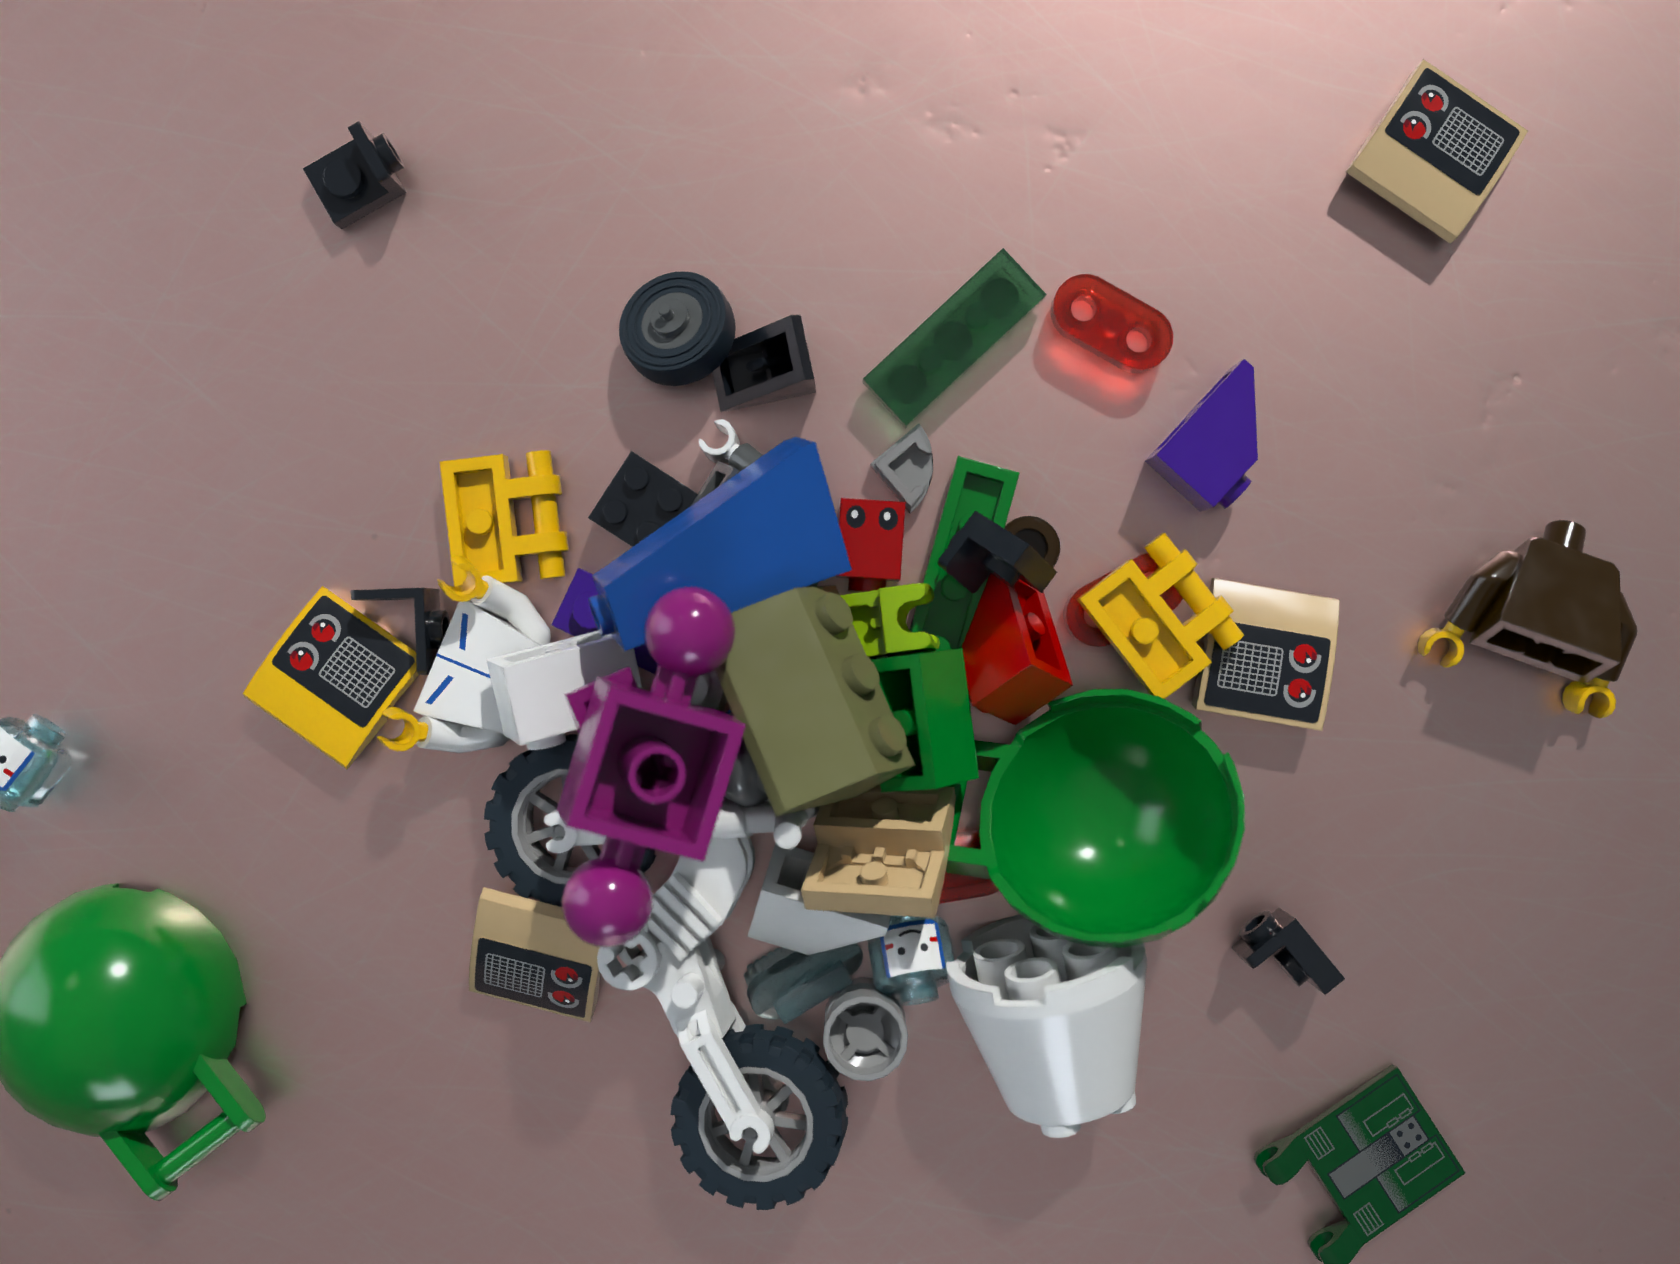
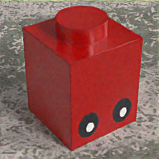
(872, 542)

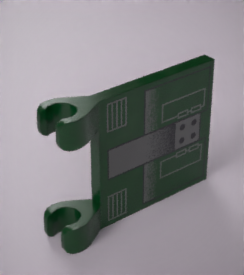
(1373, 1158)

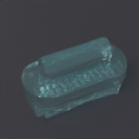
(792, 982)

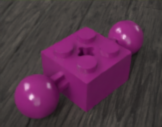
(670, 810)

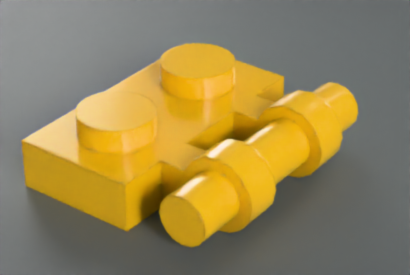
(483, 520)
(1147, 631)

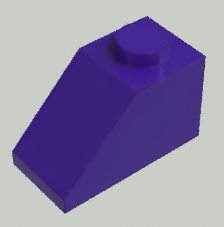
(1213, 443)

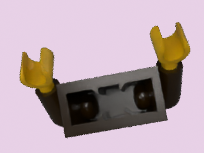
(1549, 611)

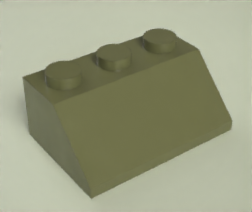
(810, 701)

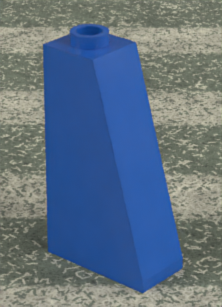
(742, 542)

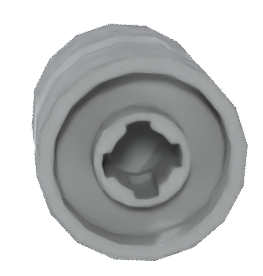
(864, 1031)

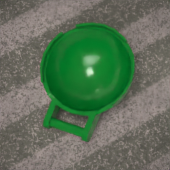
(1106, 819)
(122, 1023)

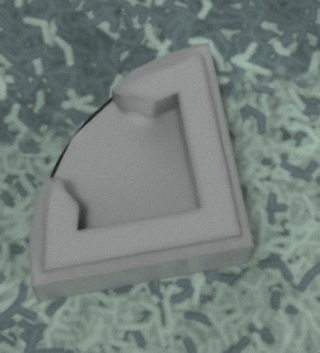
(907, 467)

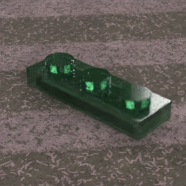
(954, 338)

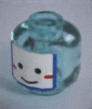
(30, 761)
(912, 958)

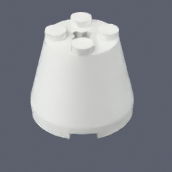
(1052, 1021)

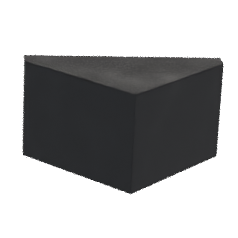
(765, 366)

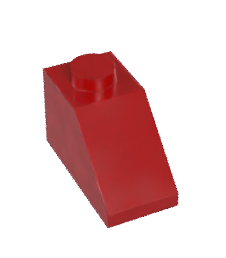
(1013, 653)

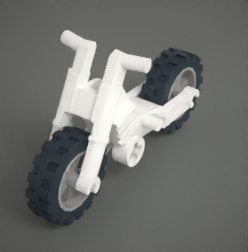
(730, 1062)

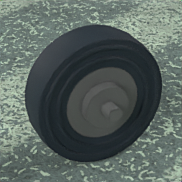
(677, 328)

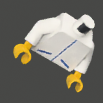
(458, 692)

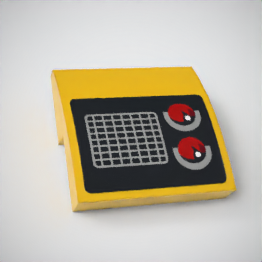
(333, 677)

